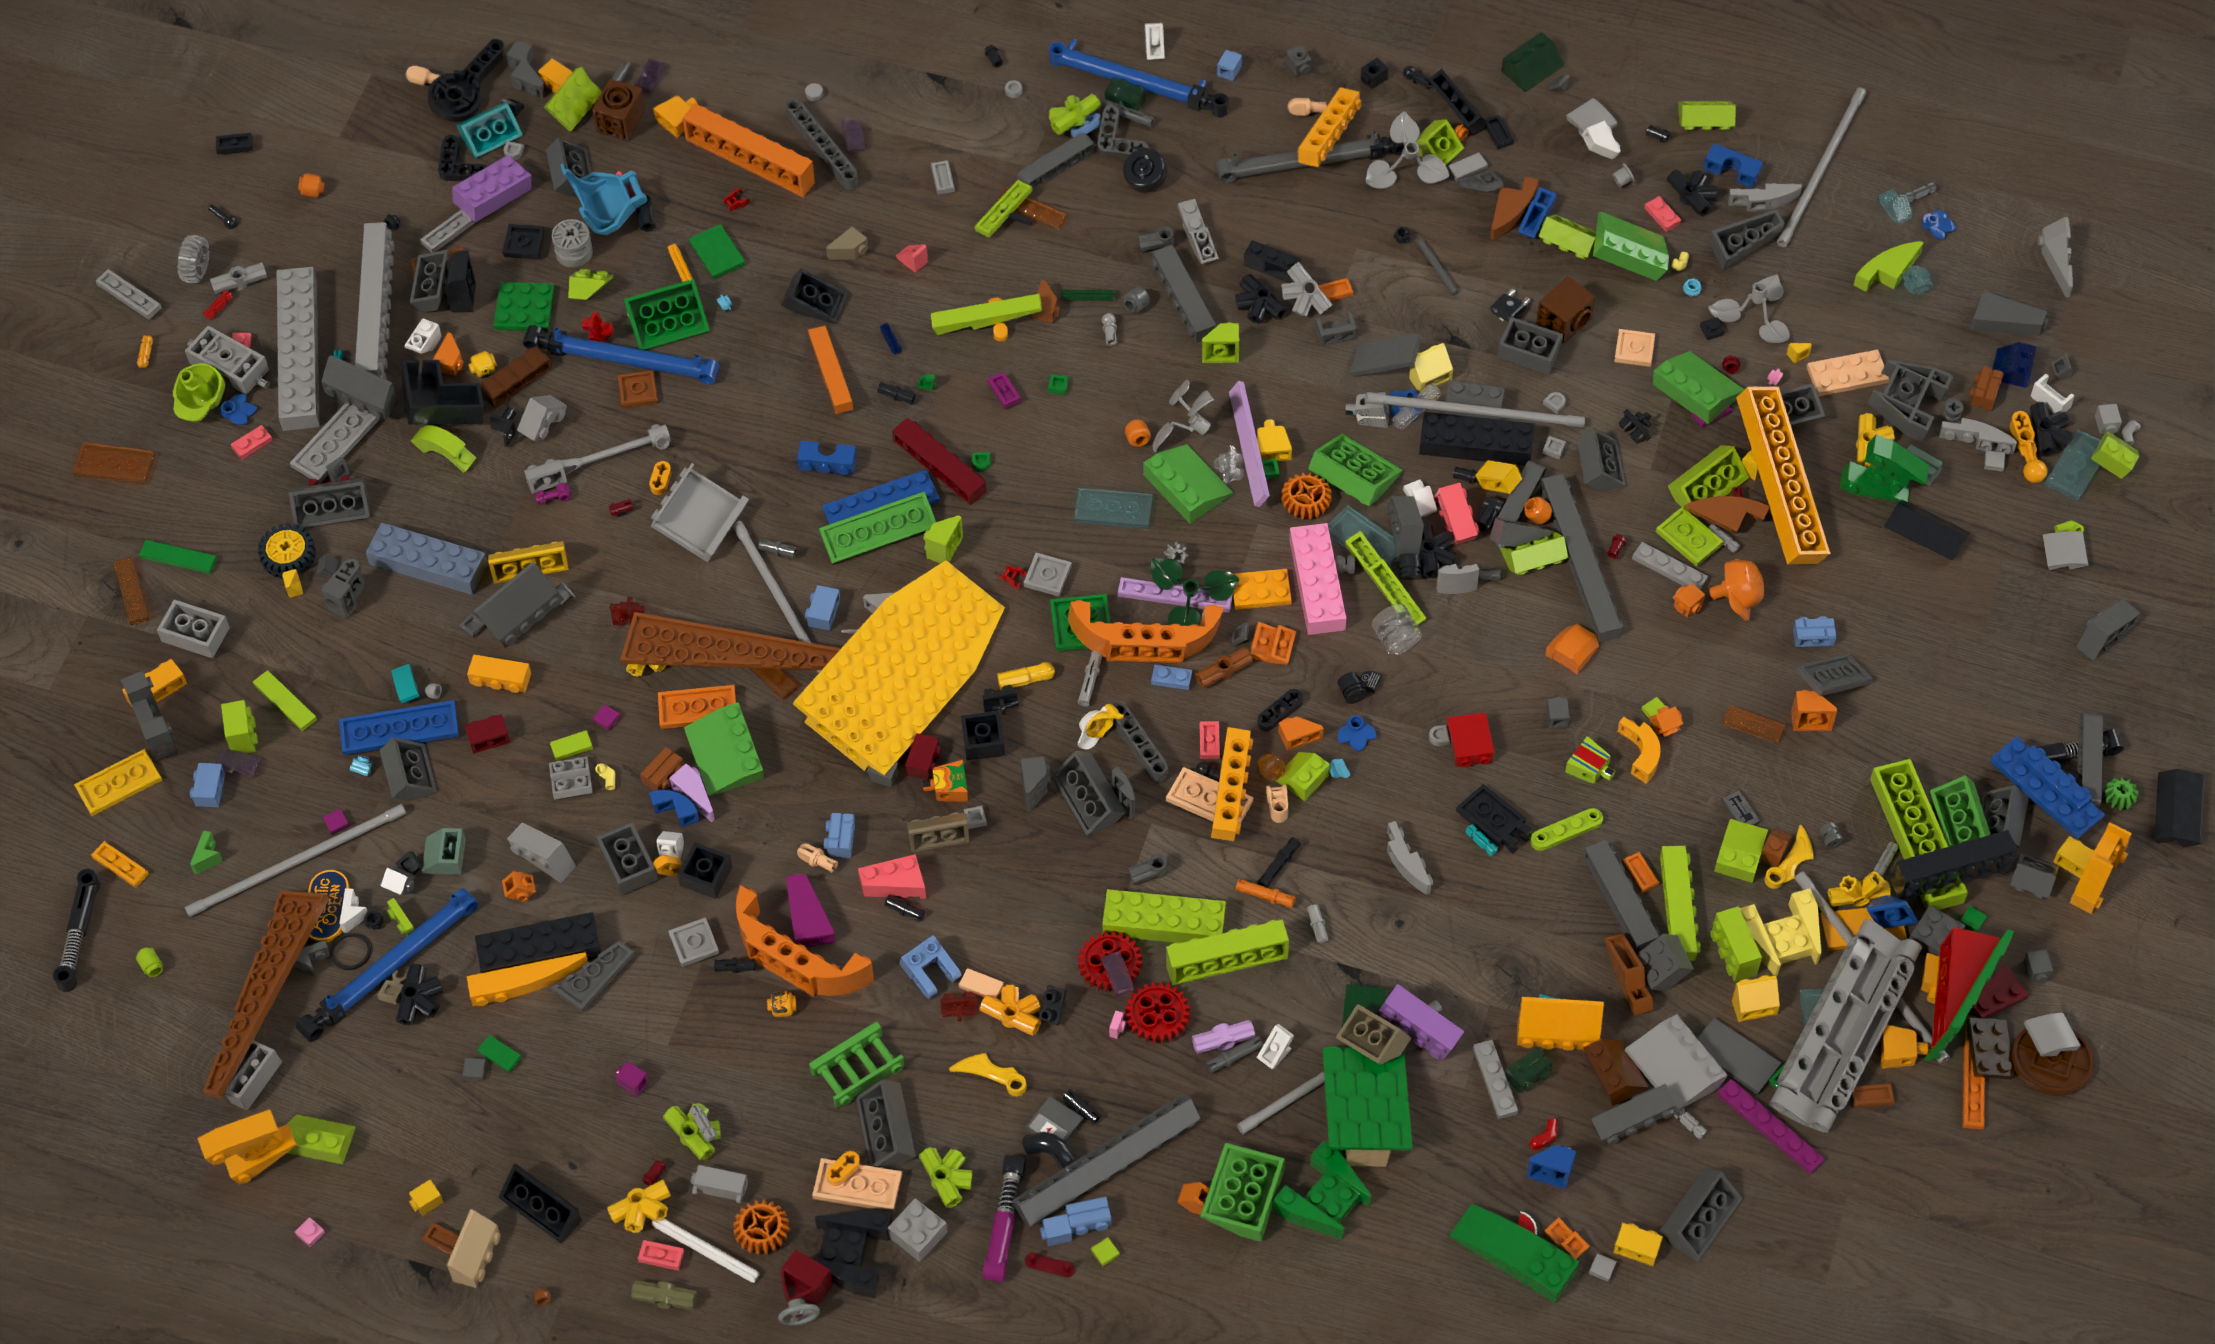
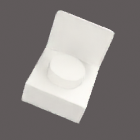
(1154, 41)
(1423, 497)
(351, 914)
(1276, 1046)

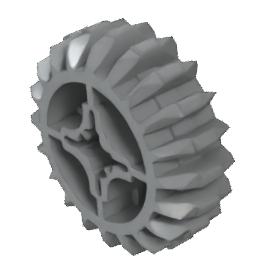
(193, 259)

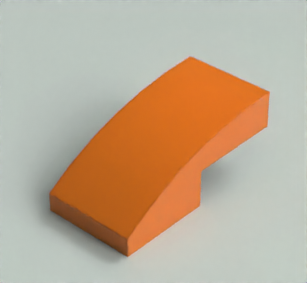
(1565, 1239)

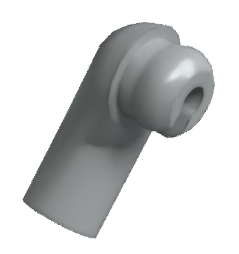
(2131, 427)

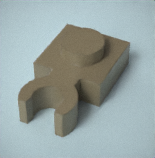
(391, 990)

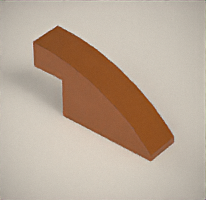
(1512, 207)
(1727, 510)
(1629, 974)

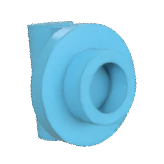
(361, 765)
(1338, 769)

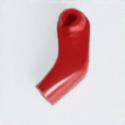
(1547, 1137)

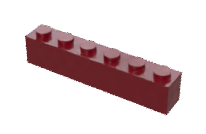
(939, 461)

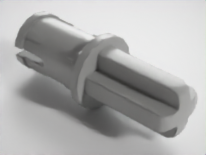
(1317, 923)

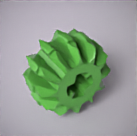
(2121, 793)

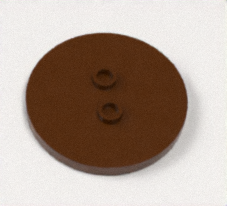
(2052, 1074)

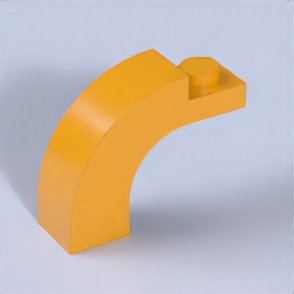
(1649, 746)

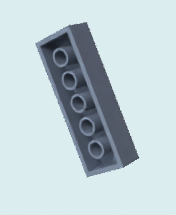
(426, 558)

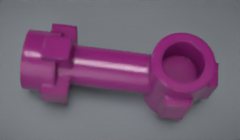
(562, 492)

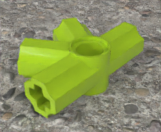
(1073, 114)
(682, 1124)
(950, 1170)

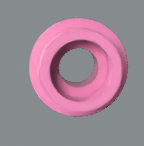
(1774, 376)

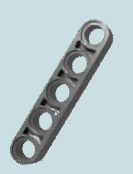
(1057, 161)
(1525, 490)
(1142, 749)
(2090, 754)

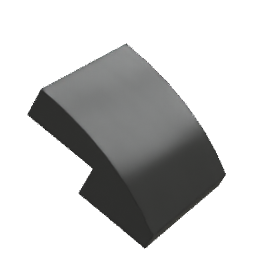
(1124, 790)

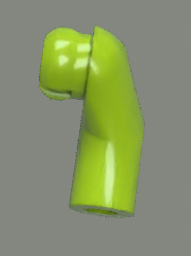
(2069, 526)

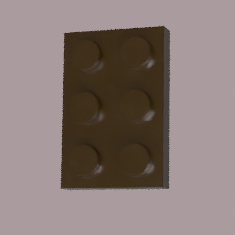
(1990, 1048)

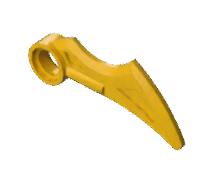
(1799, 852)
(982, 1066)

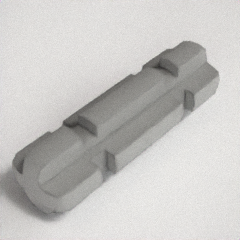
(1732, 545)
(1886, 858)
(703, 1122)
(1690, 1123)

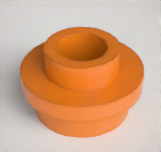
(1461, 131)

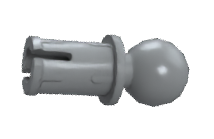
(1109, 328)

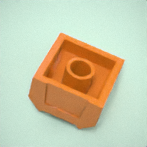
(1573, 647)

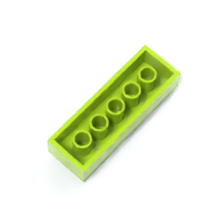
(1162, 916)
(1227, 952)

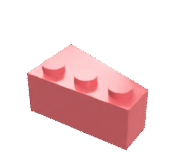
(1457, 513)
(893, 878)

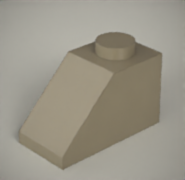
(847, 246)

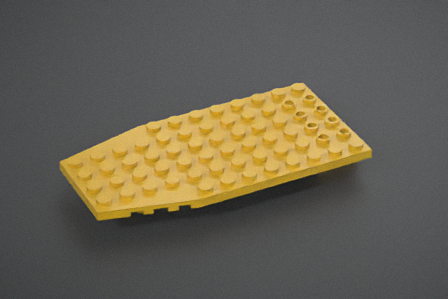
(901, 667)

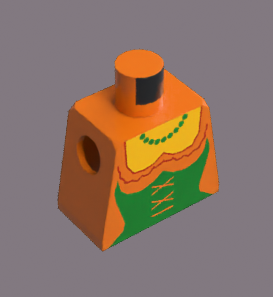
(948, 782)

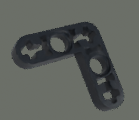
(454, 167)

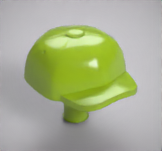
(197, 391)

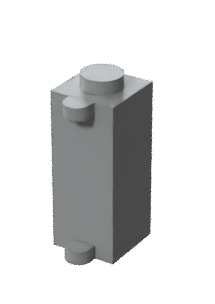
(719, 1183)

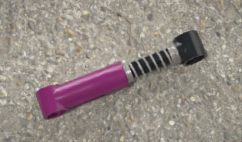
(1003, 1222)

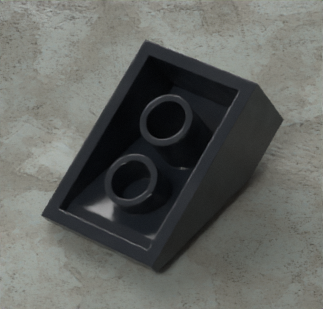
(814, 297)

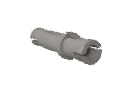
(1092, 671)

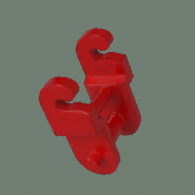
(727, 200)
(1019, 571)

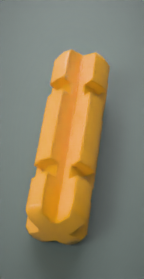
(145, 350)

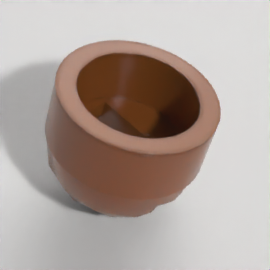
(542, 1296)

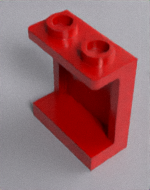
(1470, 739)

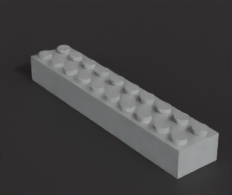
(374, 299)
(297, 349)

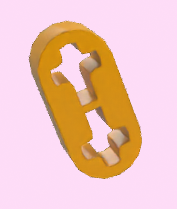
(664, 478)
(668, 865)
(840, 1165)

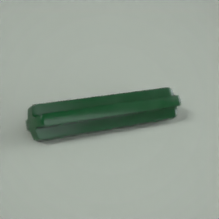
(1099, 295)

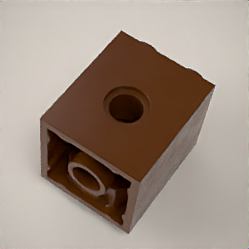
(618, 110)
(1566, 308)

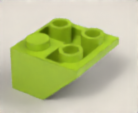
(585, 284)

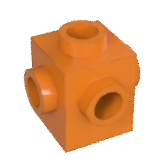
(518, 886)

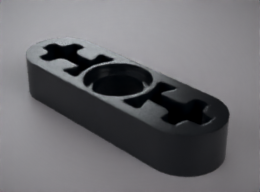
(1281, 702)

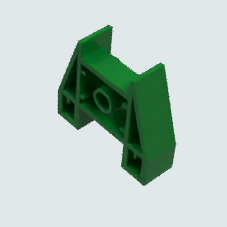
(1888, 472)
(1329, 1198)

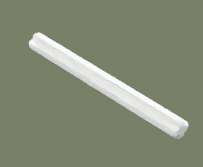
(707, 1249)

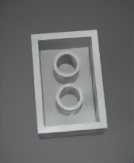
(193, 628)

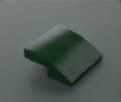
(1368, 997)

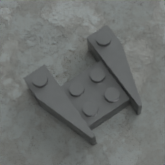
(1904, 393)
(148, 715)

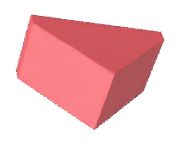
(914, 256)

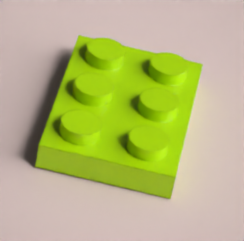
(573, 99)
(1689, 536)

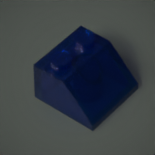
(2015, 363)

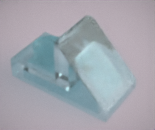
(1896, 206)

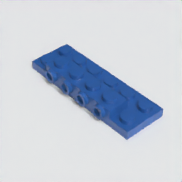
(2048, 786)

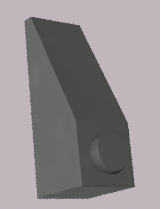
(1515, 533)

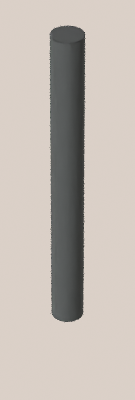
(1445, 278)

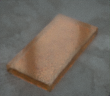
(114, 463)

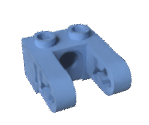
(923, 955)

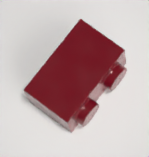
(487, 733)
(923, 756)

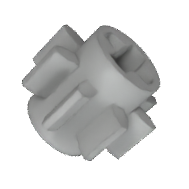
(1172, 549)

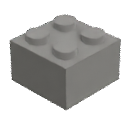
(917, 1230)

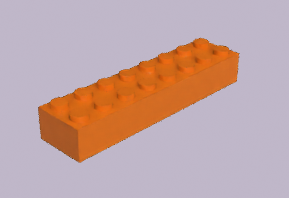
(748, 150)

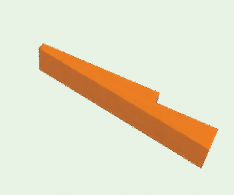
(830, 370)

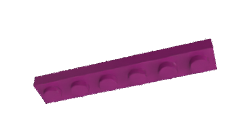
(1770, 1126)

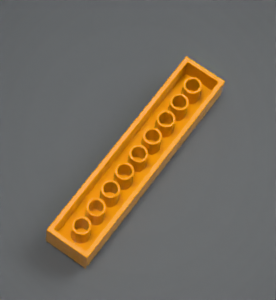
(1783, 475)

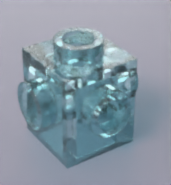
(1917, 280)

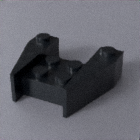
(845, 1247)

